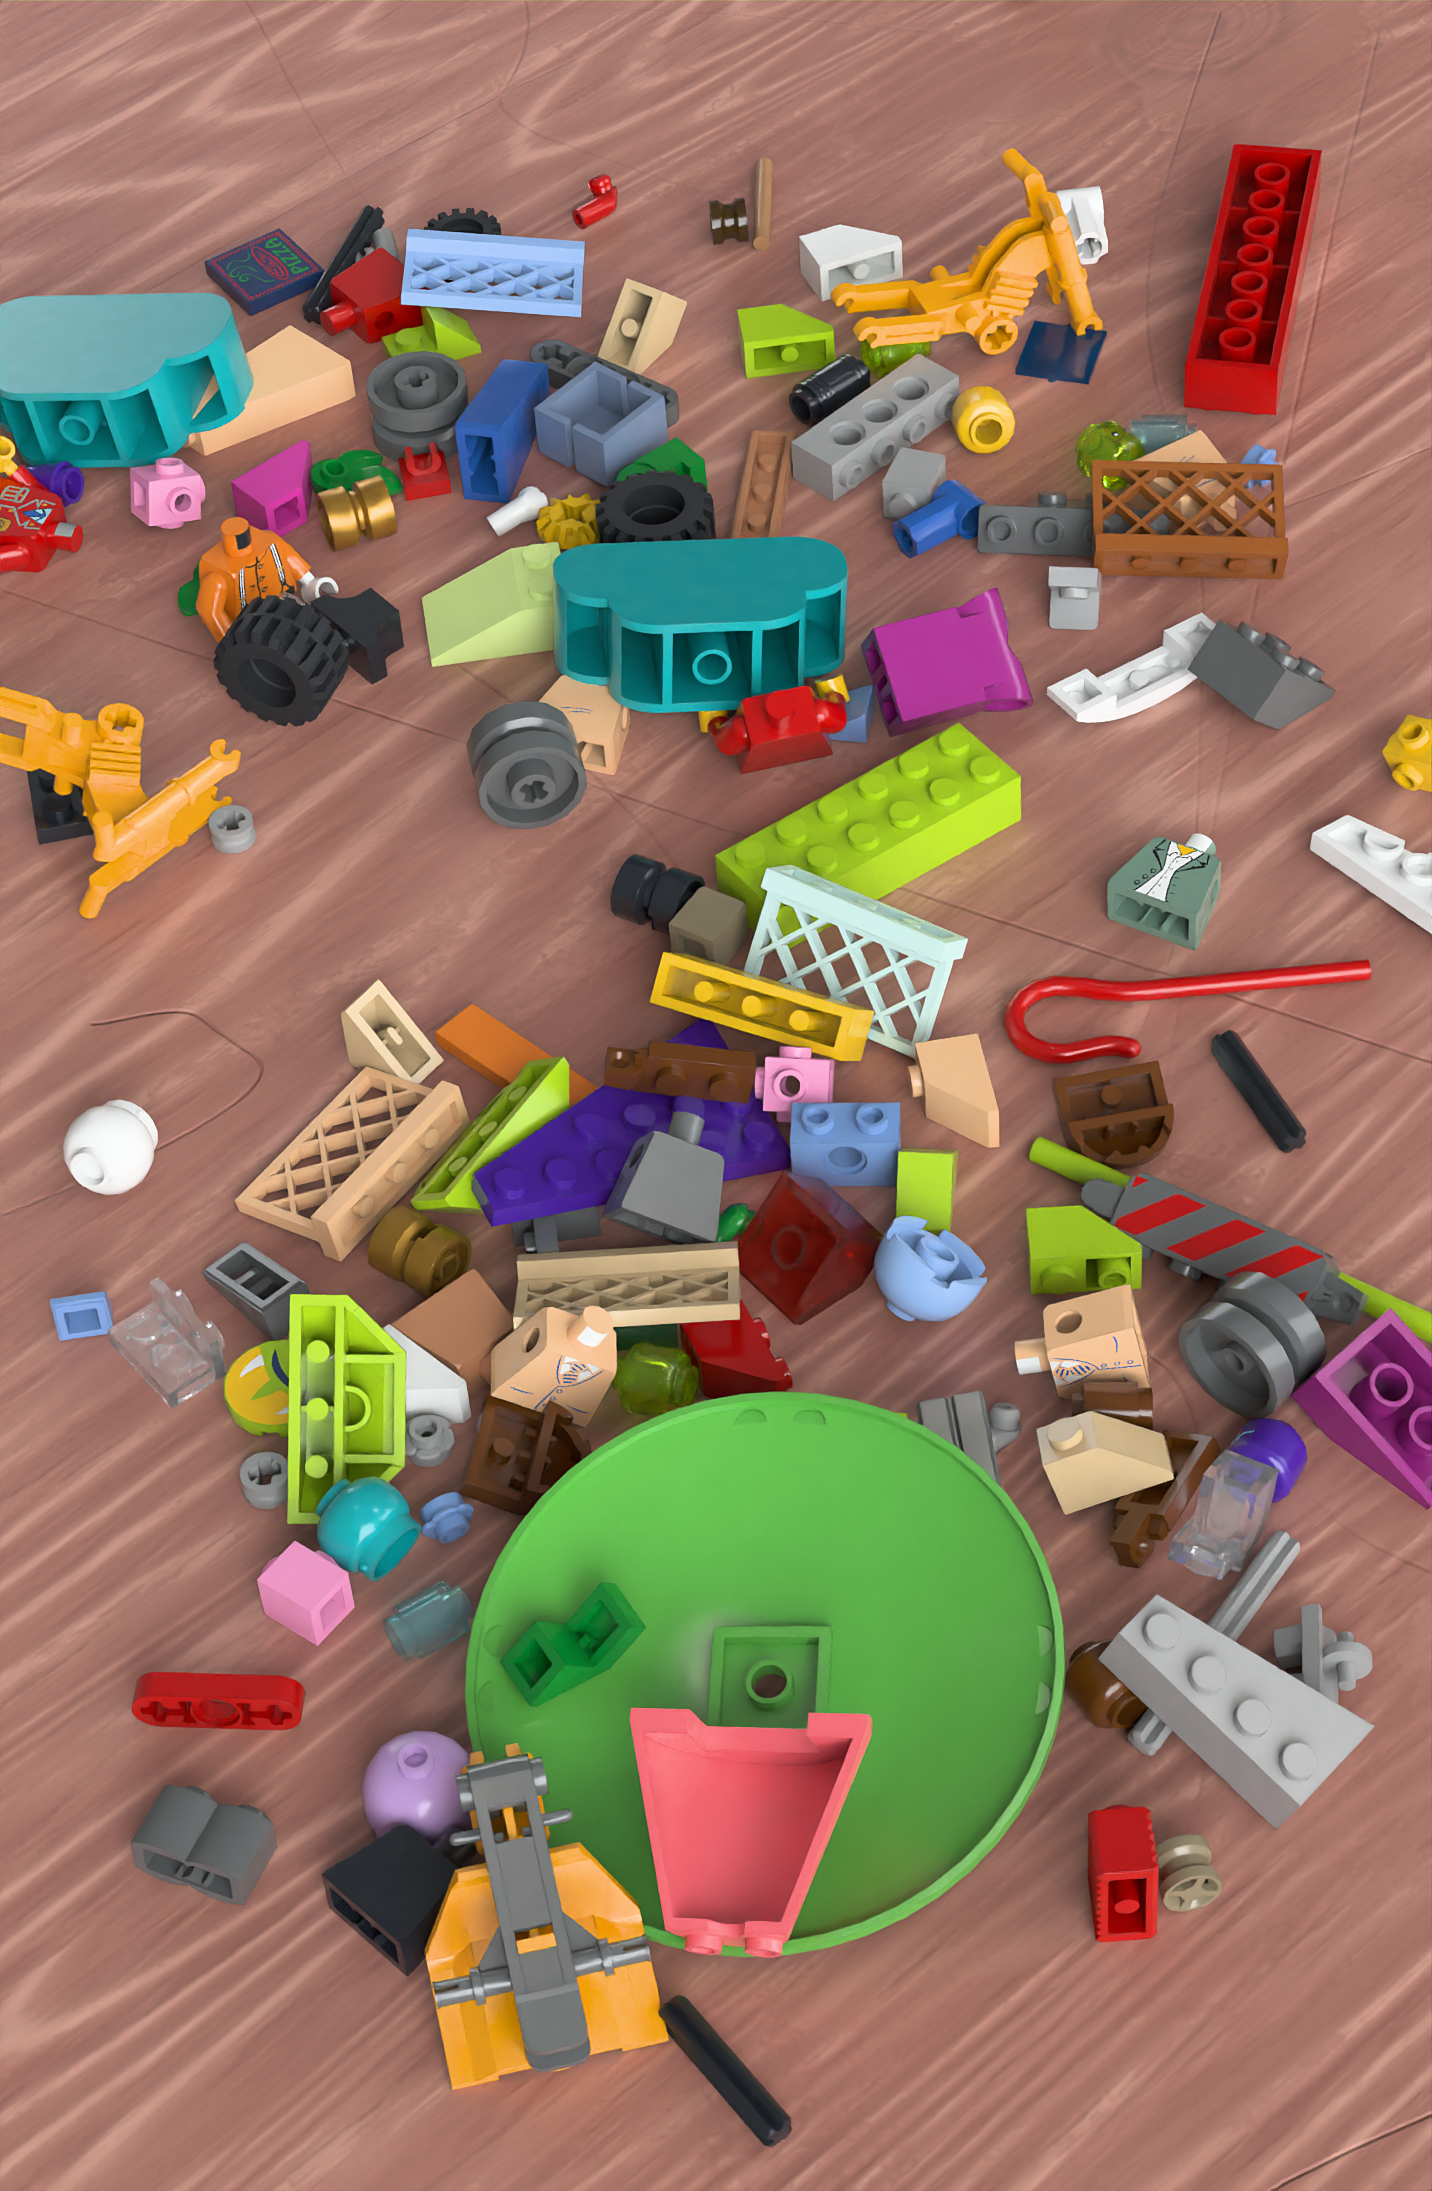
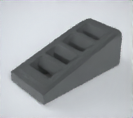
(259, 1293)

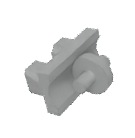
(1325, 1658)

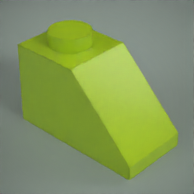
(782, 341)

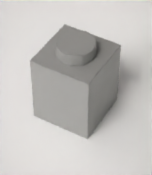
(911, 481)

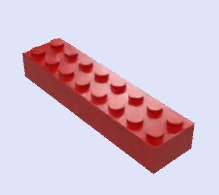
(1253, 280)

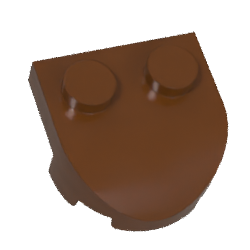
(1115, 1114)
(520, 1454)

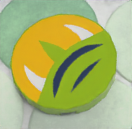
(259, 1389)

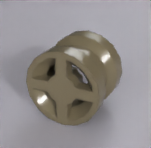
(1186, 1873)

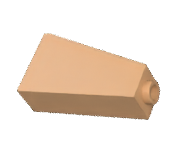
(291, 381)

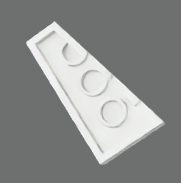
(1379, 865)

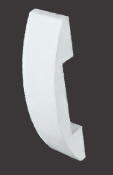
(1138, 682)

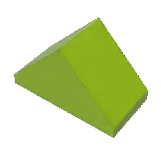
(927, 1186)

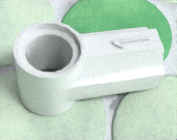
(1086, 219)

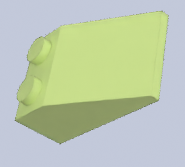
(494, 608)

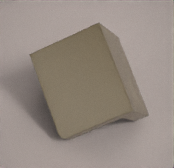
(709, 926)

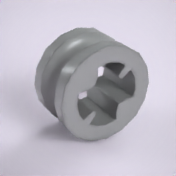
(234, 840)
(251, 1476)

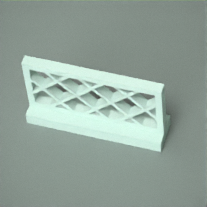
(873, 921)

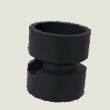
(651, 893)

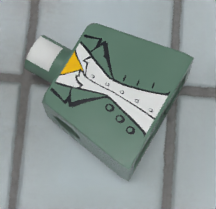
(1168, 889)

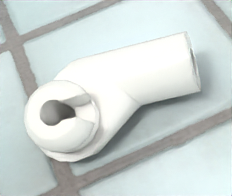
(518, 511)

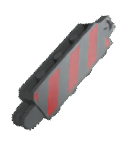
(1222, 1243)

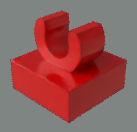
(424, 473)

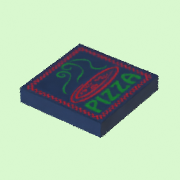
(264, 271)

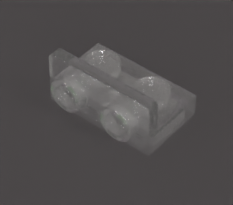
(170, 1345)

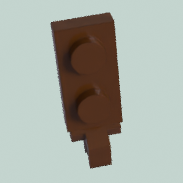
(682, 1070)
(1156, 1509)

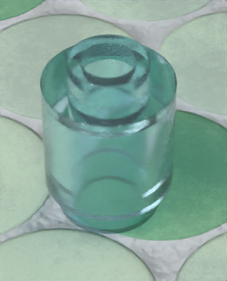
(1161, 430)
(429, 1620)

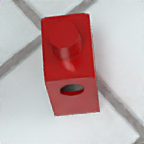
(369, 299)

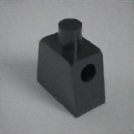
(396, 1891)

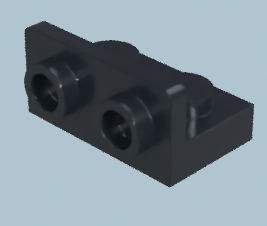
(56, 815)

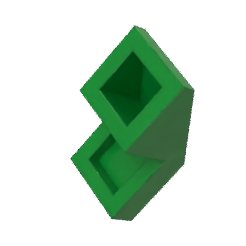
(564, 1655)

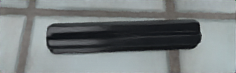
(1258, 1091)
(725, 2071)

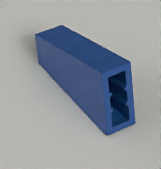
(500, 430)

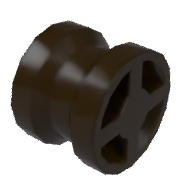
(728, 221)

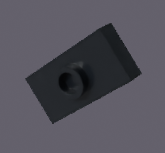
(368, 630)

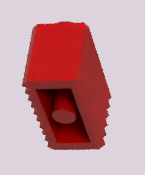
(1122, 1873)

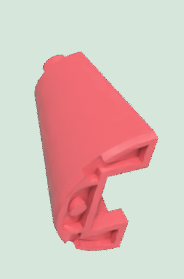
(741, 1820)

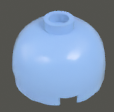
(926, 1273)

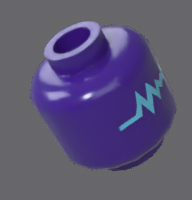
(1275, 1445)

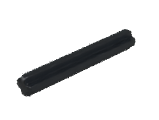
(355, 241)

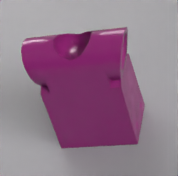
(946, 666)

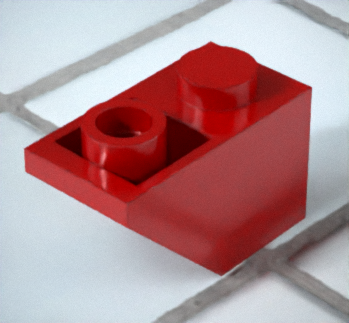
(734, 1357)

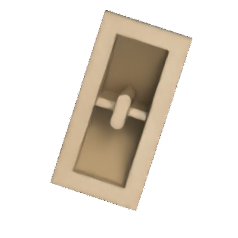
(385, 1037)

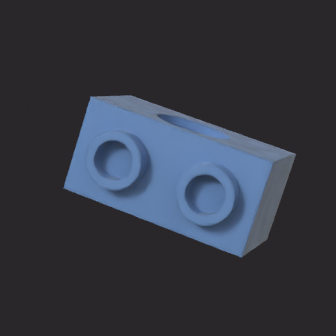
(846, 1142)

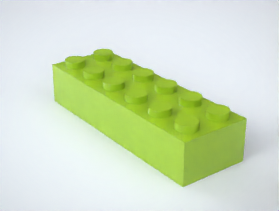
(881, 825)

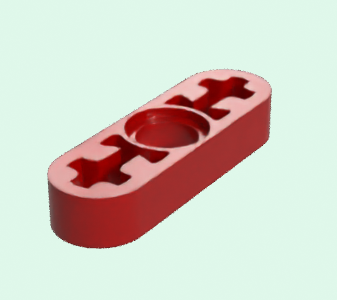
(248, 1699)

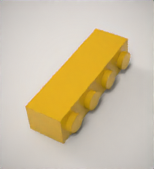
(762, 1006)

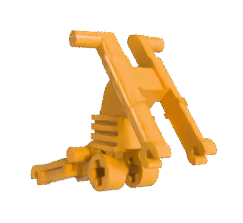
(993, 287)
(105, 762)

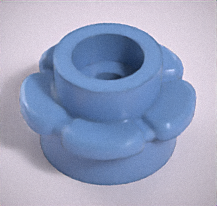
(1259, 455)
(446, 1517)

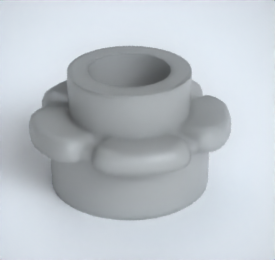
(433, 1449)

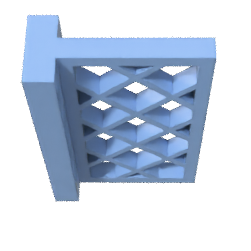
(483, 259)

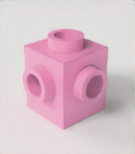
(166, 493)
(814, 1075)

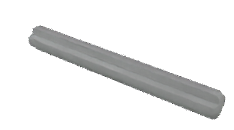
(1229, 1620)

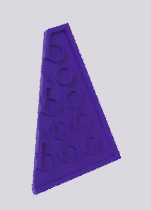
(583, 1150)

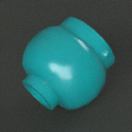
(366, 1526)

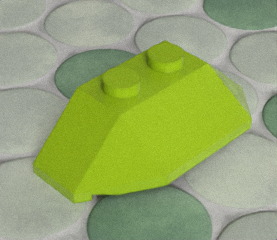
(514, 1114)
(342, 1400)

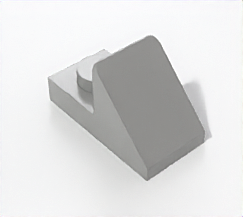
(1074, 597)

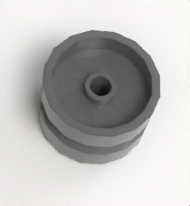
(416, 403)
(526, 765)
(1252, 1344)

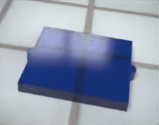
(1060, 354)

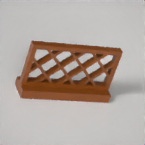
(1196, 554)

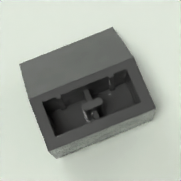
(1259, 674)

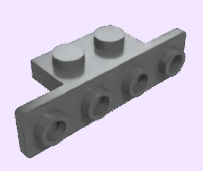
(1049, 526)

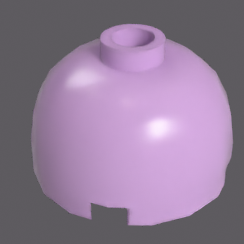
(416, 1785)

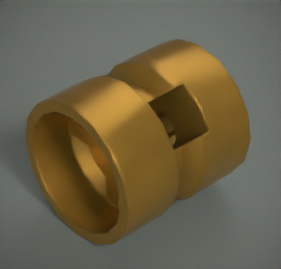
(356, 513)
(417, 1251)

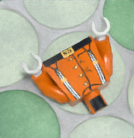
(250, 566)

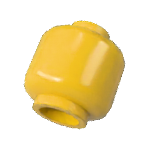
(982, 419)

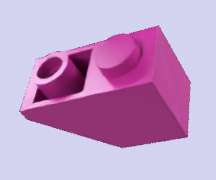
(277, 491)

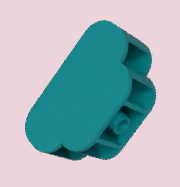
(117, 375)
(699, 618)

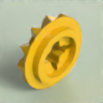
(569, 532)

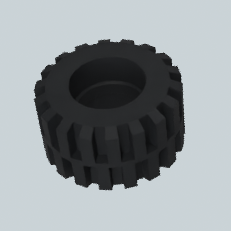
(654, 509)
(281, 660)

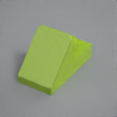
(440, 333)

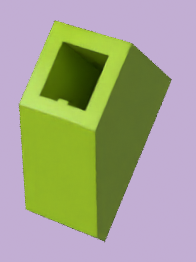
(1078, 1252)

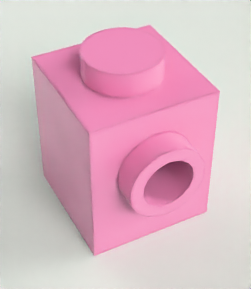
(306, 1592)

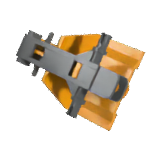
(537, 1945)

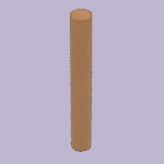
(763, 204)

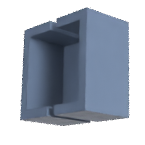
(592, 424)

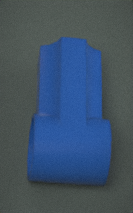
(949, 513)

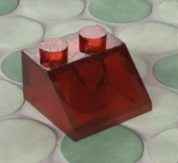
(806, 1247)

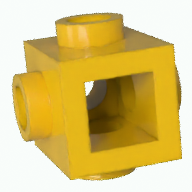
(1410, 754)

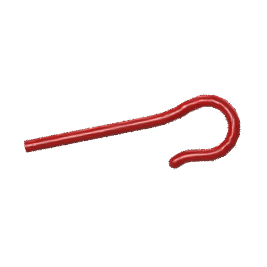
(1152, 990)

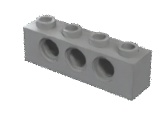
(874, 426)

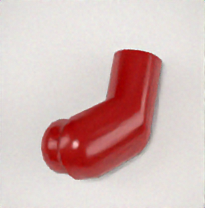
(601, 203)

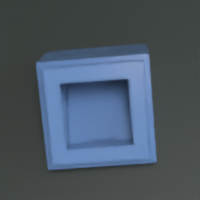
(860, 714)
(82, 1315)

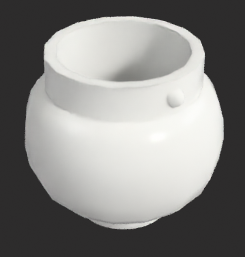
(110, 1147)

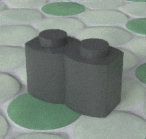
(204, 1844)

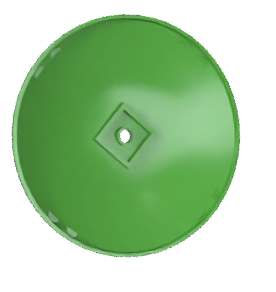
(809, 1551)

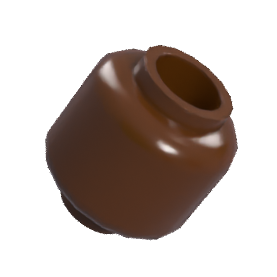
(1098, 1691)

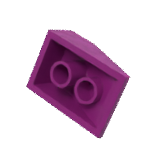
(1379, 1404)

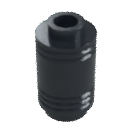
(829, 389)

